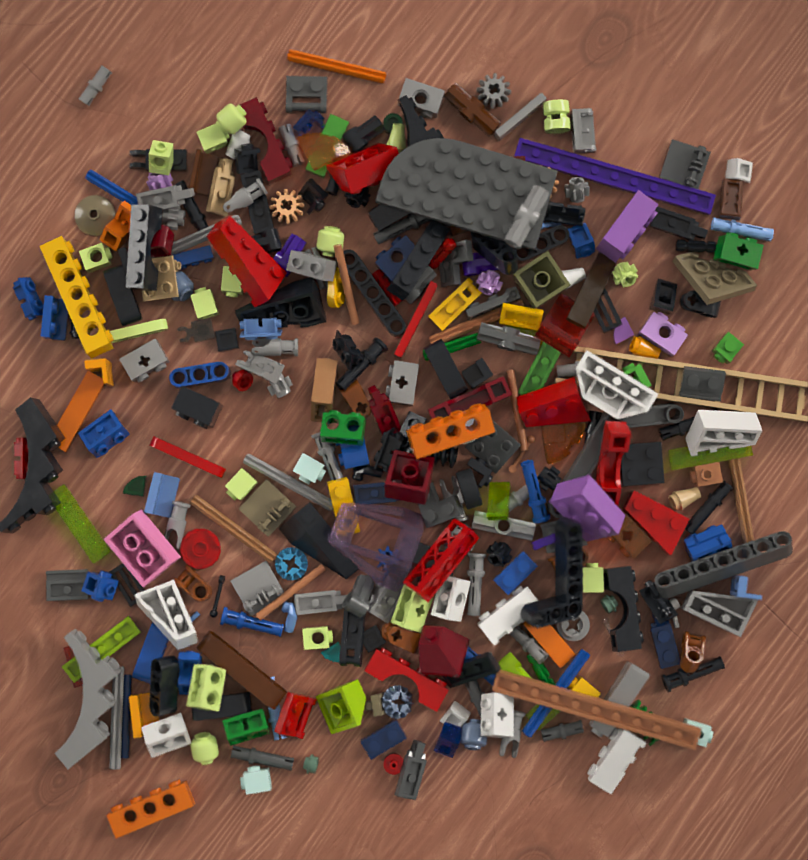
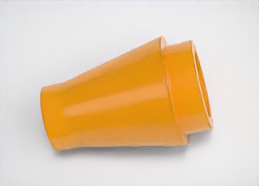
(641, 347)

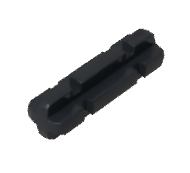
(695, 246)

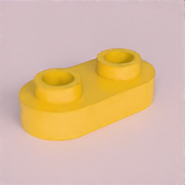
(335, 291)

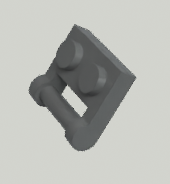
(306, 88)

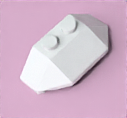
(612, 389)

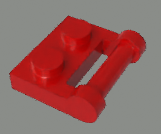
(291, 712)

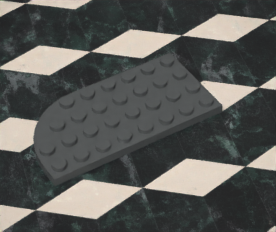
(464, 187)

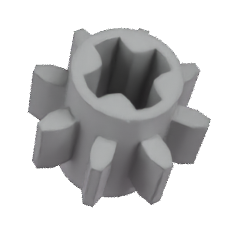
(577, 189)
(173, 217)
(281, 388)

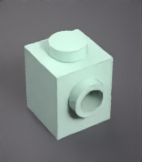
(309, 469)
(706, 733)
(256, 780)

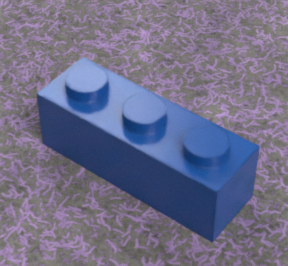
(194, 256)

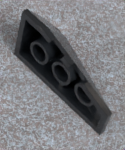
(293, 304)
(310, 534)

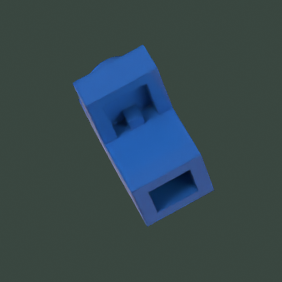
(186, 664)

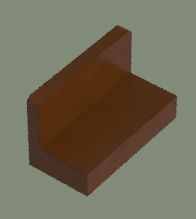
(203, 172)

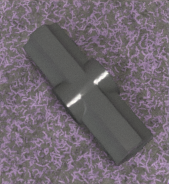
(508, 339)

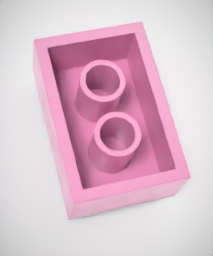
(142, 548)

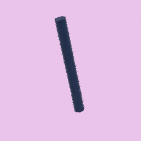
(126, 717)

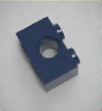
(386, 264)

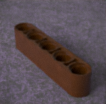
(242, 670)

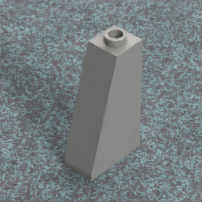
(622, 692)

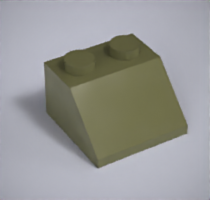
(541, 280)

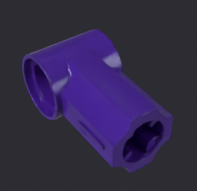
(293, 243)
(477, 266)

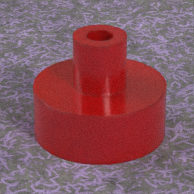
(242, 380)
(389, 760)

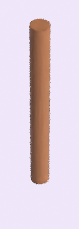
(346, 284)
(518, 420)
(290, 592)

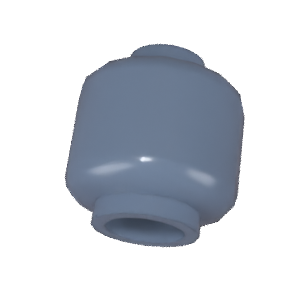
(185, 287)
(472, 736)

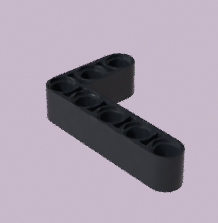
(568, 579)

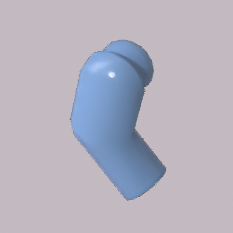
(291, 616)

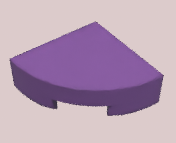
(622, 332)

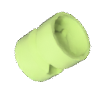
(556, 109)

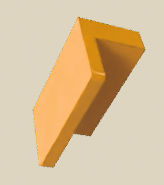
(101, 365)
(140, 713)

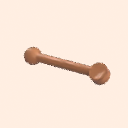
(512, 469)

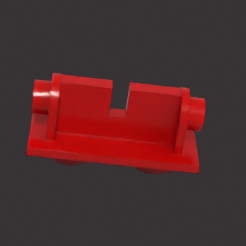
(21, 466)

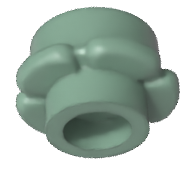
(609, 603)
(311, 764)

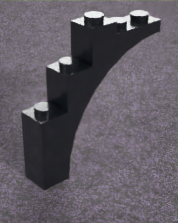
(383, 215)
(43, 468)

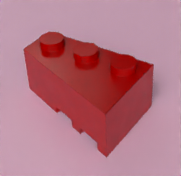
(553, 405)
(657, 521)

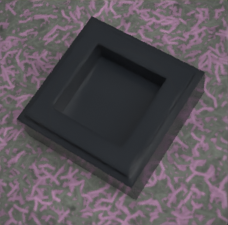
(227, 339)
(373, 638)

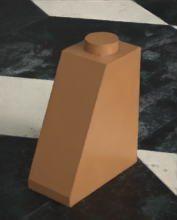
(323, 388)

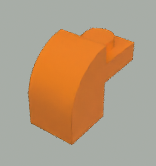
(117, 231)

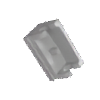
(582, 130)
(261, 366)

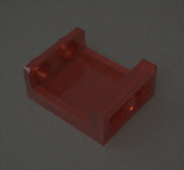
(558, 331)

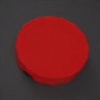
(200, 548)

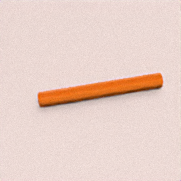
(336, 66)

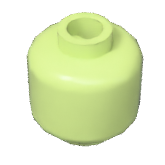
(231, 118)
(328, 238)
(204, 748)

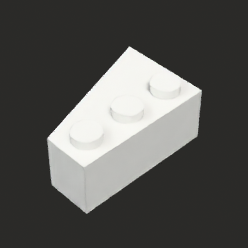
(506, 614)

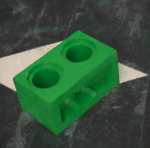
(341, 434)
(246, 727)

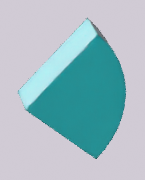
(332, 653)

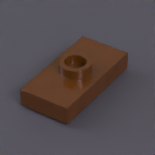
(731, 199)

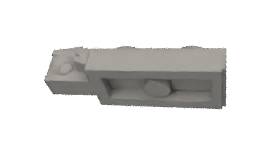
(165, 197)
(318, 602)

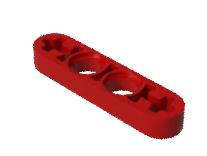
(187, 457)

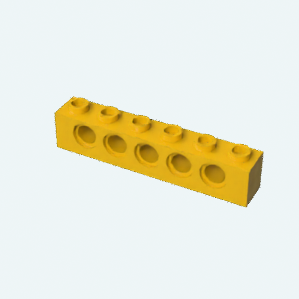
(53, 252)

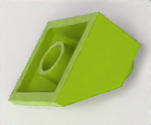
(342, 706)

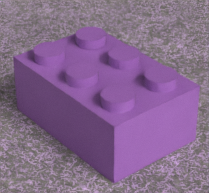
(628, 227)
(588, 506)

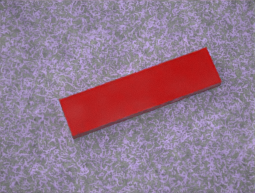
(415, 319)

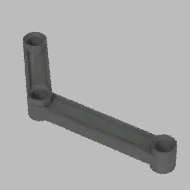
(590, 453)

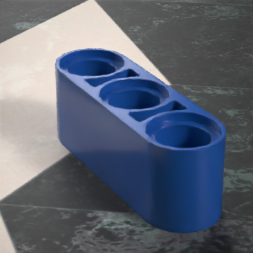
(189, 373)
(153, 648)

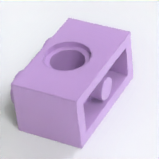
(651, 328)

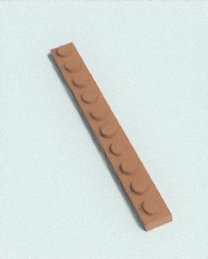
(597, 709)

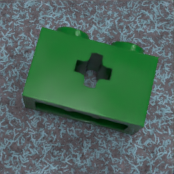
(727, 251)

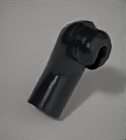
(366, 470)

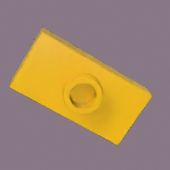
(521, 316)

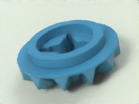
(300, 560)

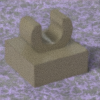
(375, 704)

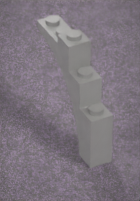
(96, 700)

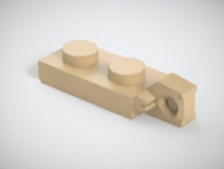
(221, 188)

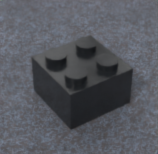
(197, 406)
(642, 465)

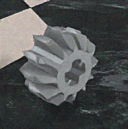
(489, 85)

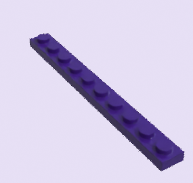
(616, 176)

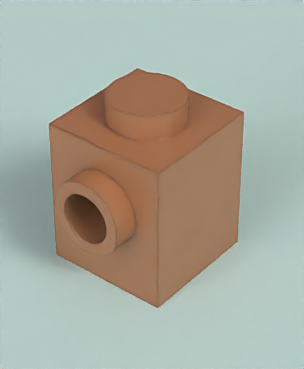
(706, 474)

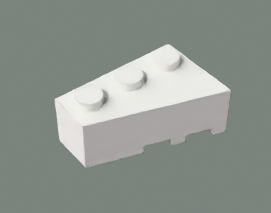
(722, 429)
(168, 613)
(615, 759)

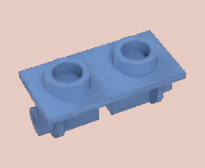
(253, 330)

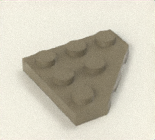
(712, 278)

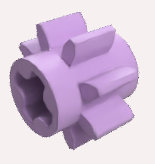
(159, 181)
(489, 282)

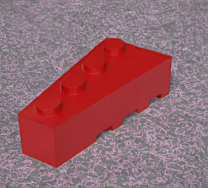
(247, 260)

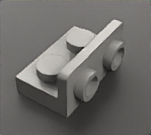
(383, 602)

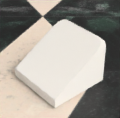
(739, 169)
(456, 714)

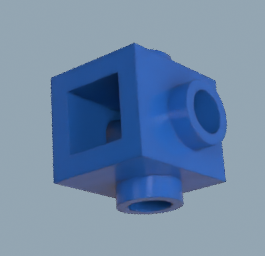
(100, 585)

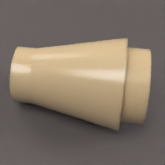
(683, 498)

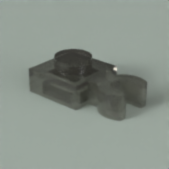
(201, 331)

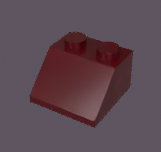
(409, 477)

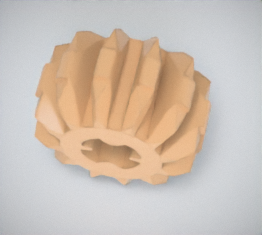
(284, 213)

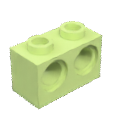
(206, 687)

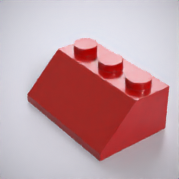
(362, 167)

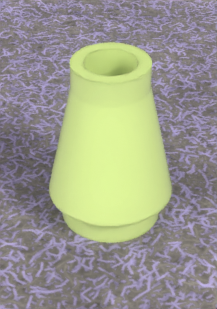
(397, 137)

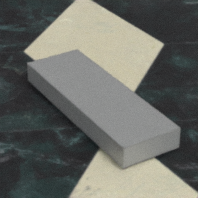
(520, 116)

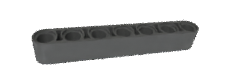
(731, 557)

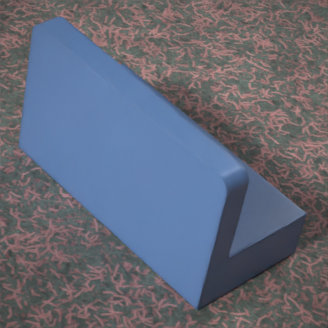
(161, 494)
(739, 587)

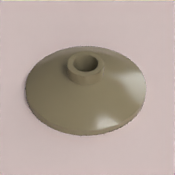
(95, 225)

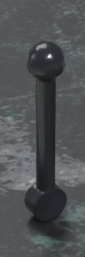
(213, 613)

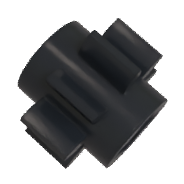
(358, 199)
(549, 478)
(499, 554)

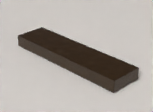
(591, 290)

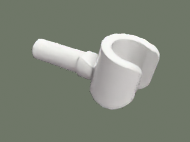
(676, 605)

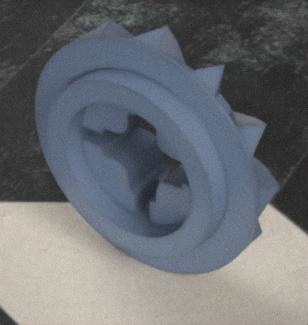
(393, 694)

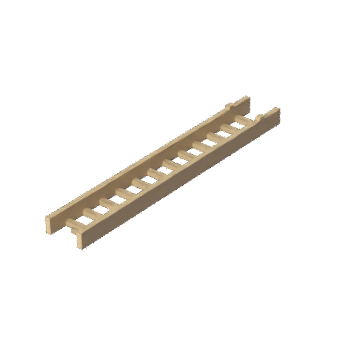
(716, 404)

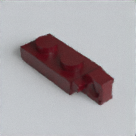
(382, 411)

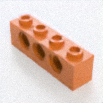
(481, 427)
(122, 825)

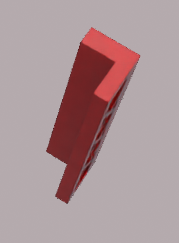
(444, 561)

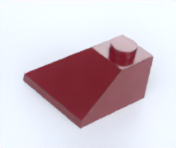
(441, 651)

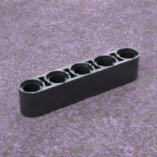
(381, 299)

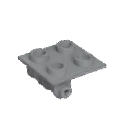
(257, 588)

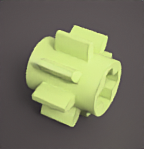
(625, 274)

